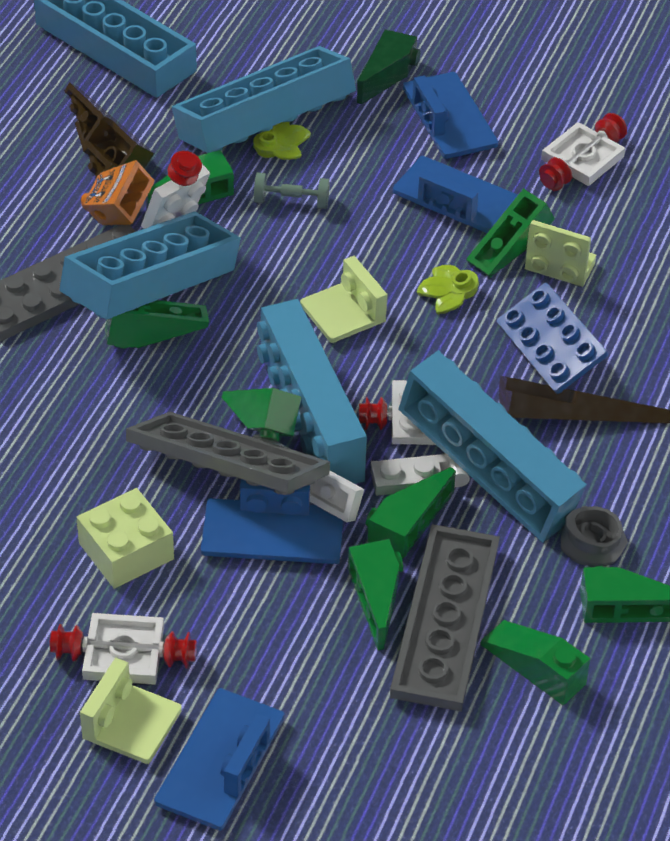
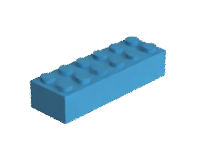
(121, 40)
(264, 99)
(149, 264)
(302, 368)
(491, 446)

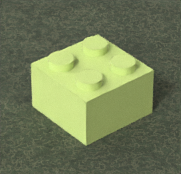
(125, 538)

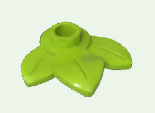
(281, 141)
(449, 286)

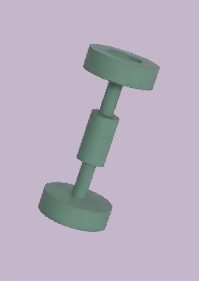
(291, 190)

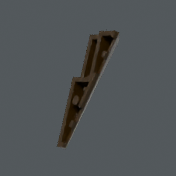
(103, 136)
(539, 401)

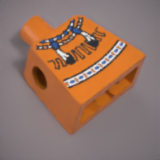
(118, 194)

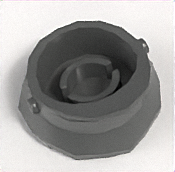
(593, 536)

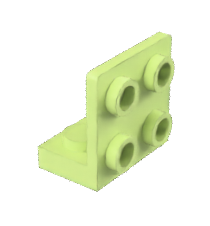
(559, 253)
(349, 306)
(127, 716)

